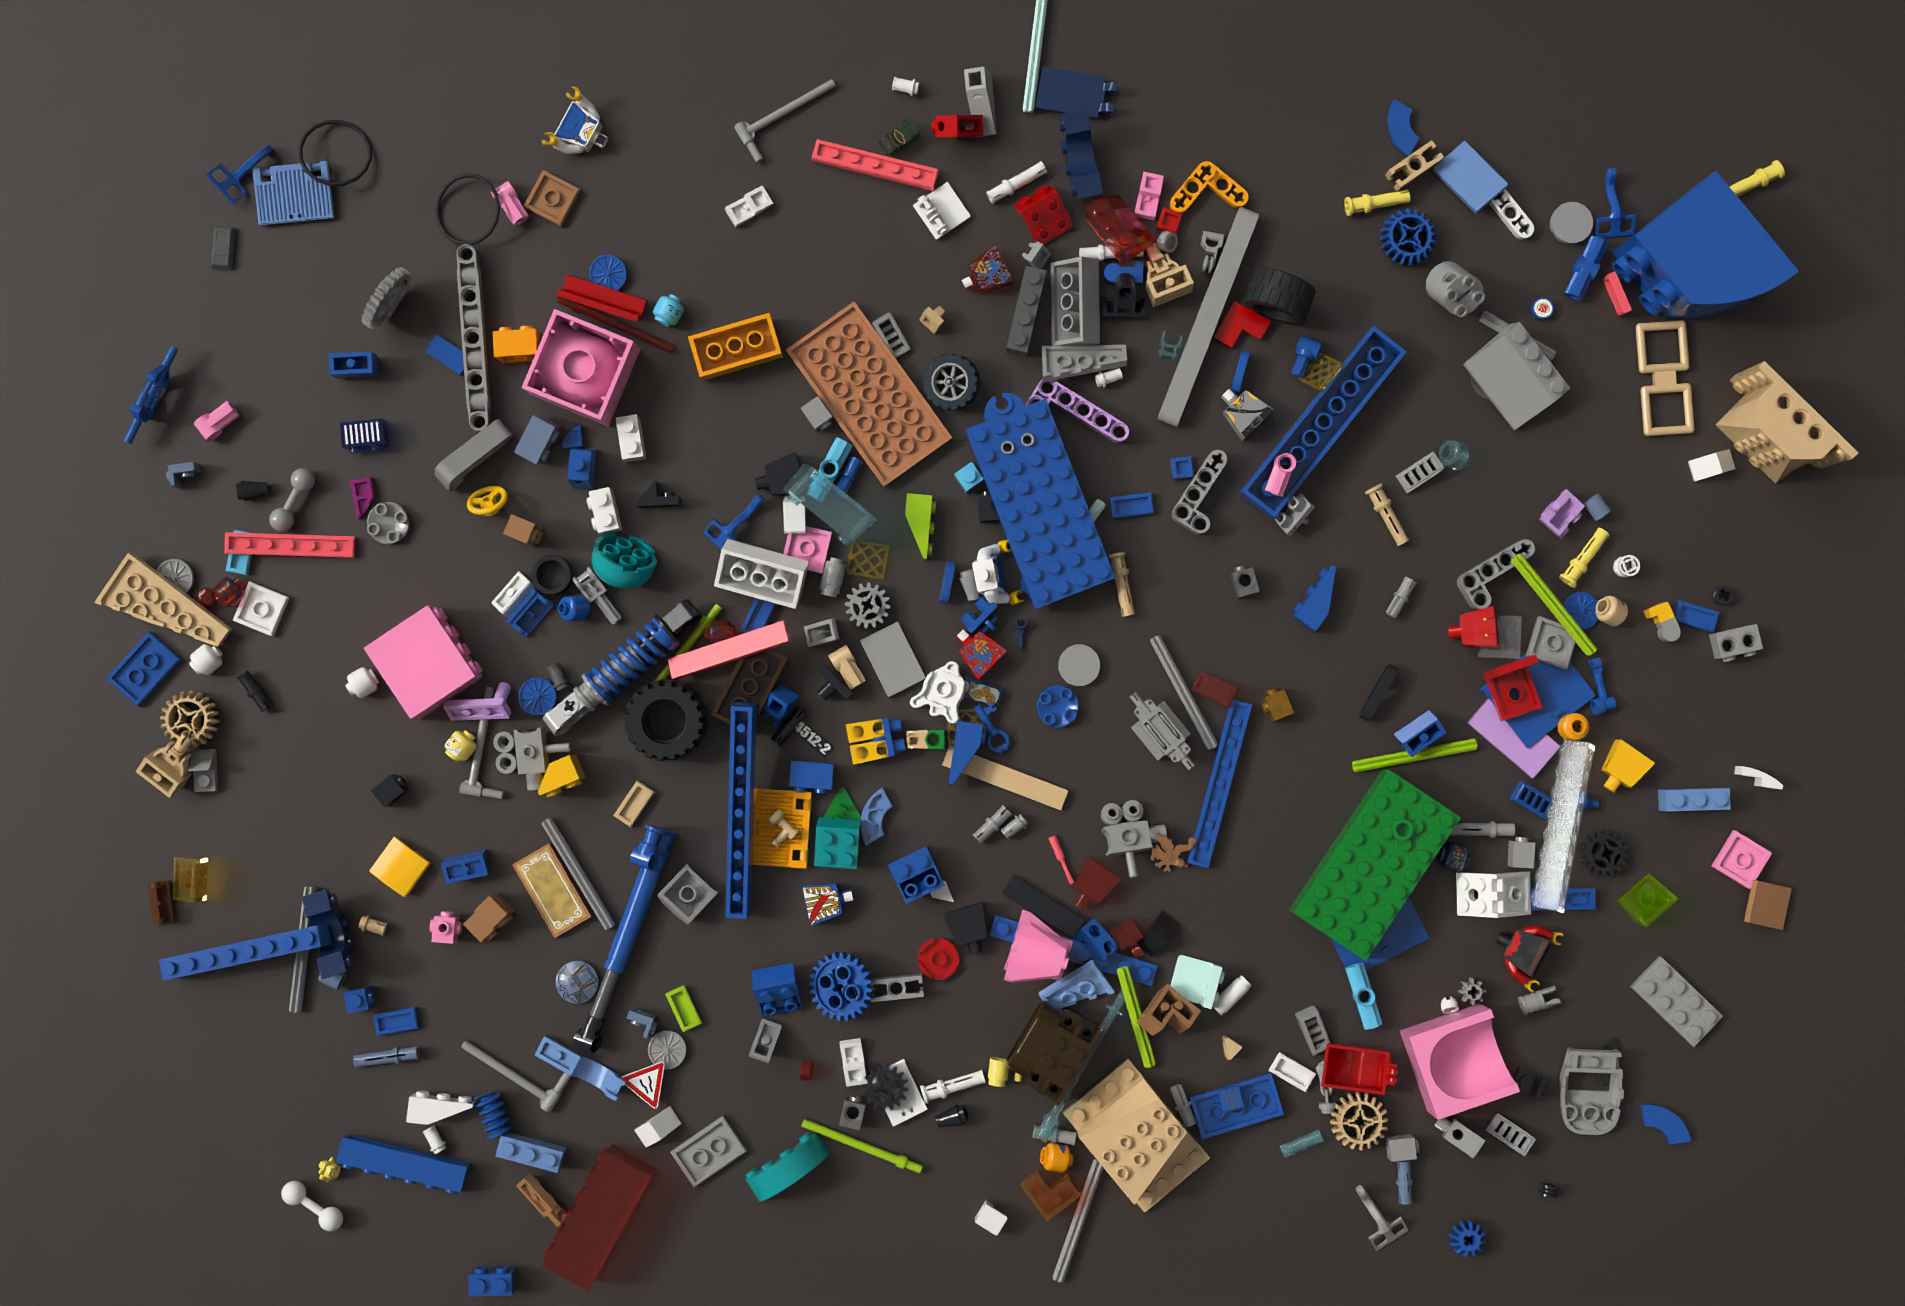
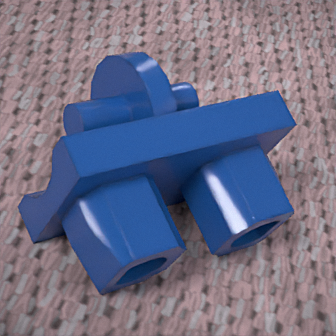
(973, 623)

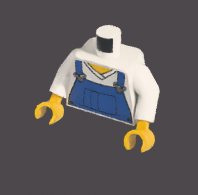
(578, 128)
(990, 576)

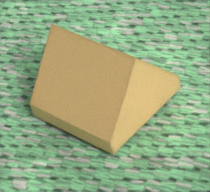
(1230, 1047)

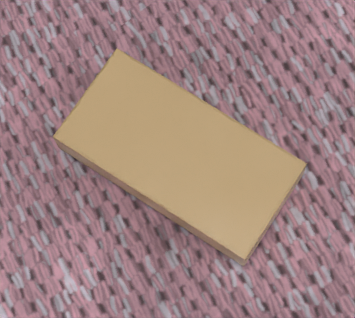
(634, 803)

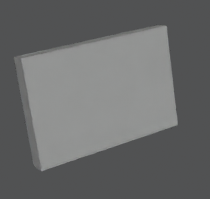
(892, 659)
(708, 1151)

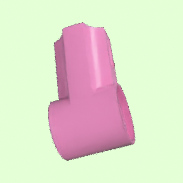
(510, 203)
(211, 424)
(1279, 477)

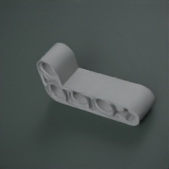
(471, 454)
(1202, 489)
(1497, 569)

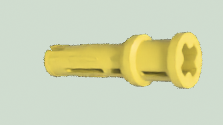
(1760, 178)
(1367, 202)
(1579, 565)

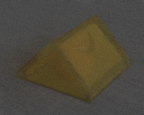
(190, 879)

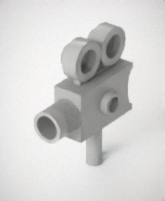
(530, 754)
(1129, 836)

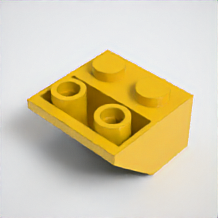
(560, 774)

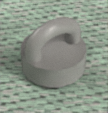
(1167, 241)

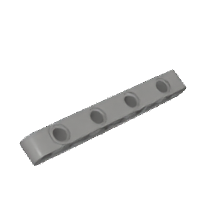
(473, 323)

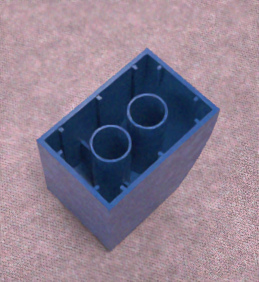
(1702, 255)

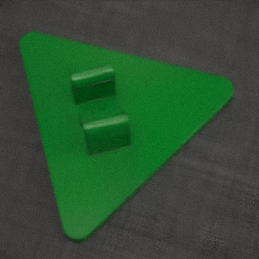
(842, 807)

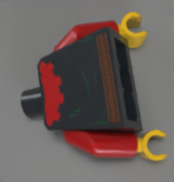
(1526, 951)

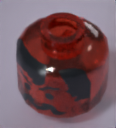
(229, 591)
(719, 631)

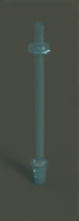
(1051, 1119)

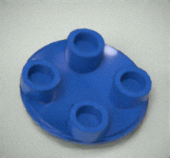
(1057, 706)

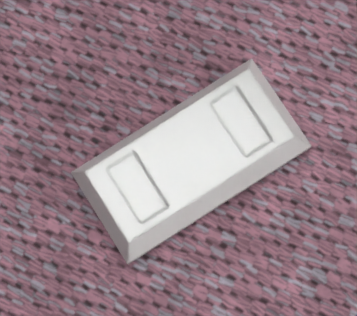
(1292, 1072)

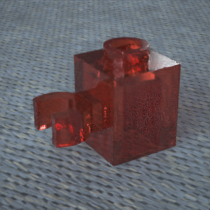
(1126, 935)

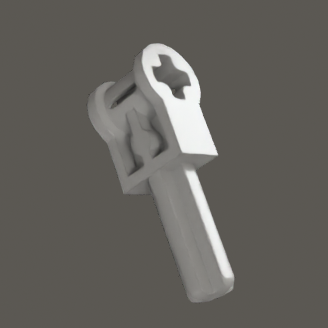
(594, 590)

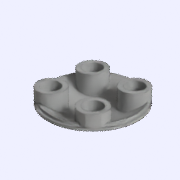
(388, 523)

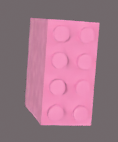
(424, 662)

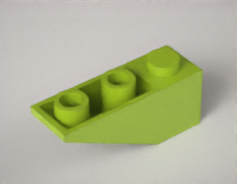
(919, 518)

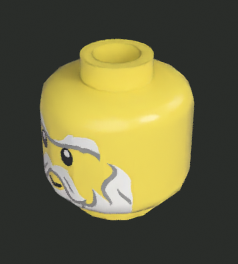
(460, 745)

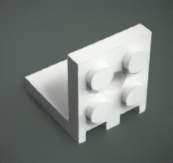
(1494, 894)

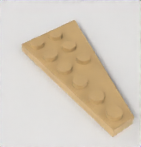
(153, 598)

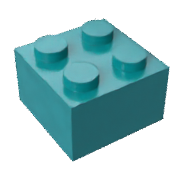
(837, 843)

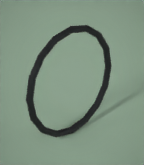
(307, 133)
(489, 232)

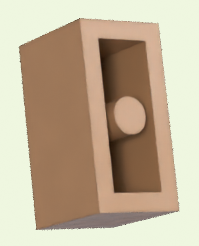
(523, 531)

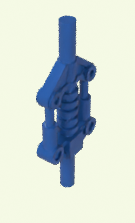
(148, 399)

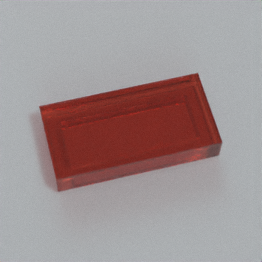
(1214, 689)

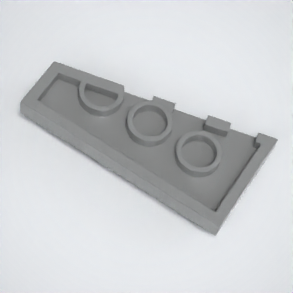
(1075, 360)

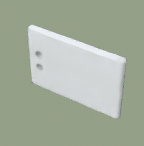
(914, 1102)

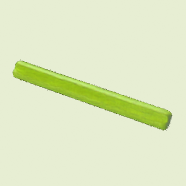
(1135, 1012)

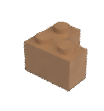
(488, 916)
(1170, 1008)

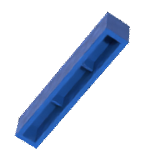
(403, 1163)

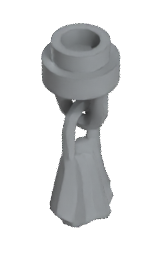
(1327, 1106)

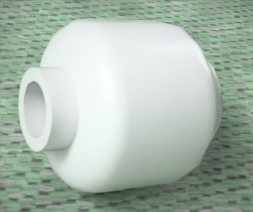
(206, 659)
(362, 682)

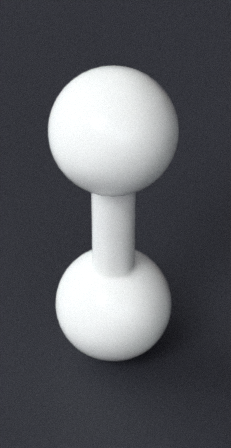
(295, 1193)

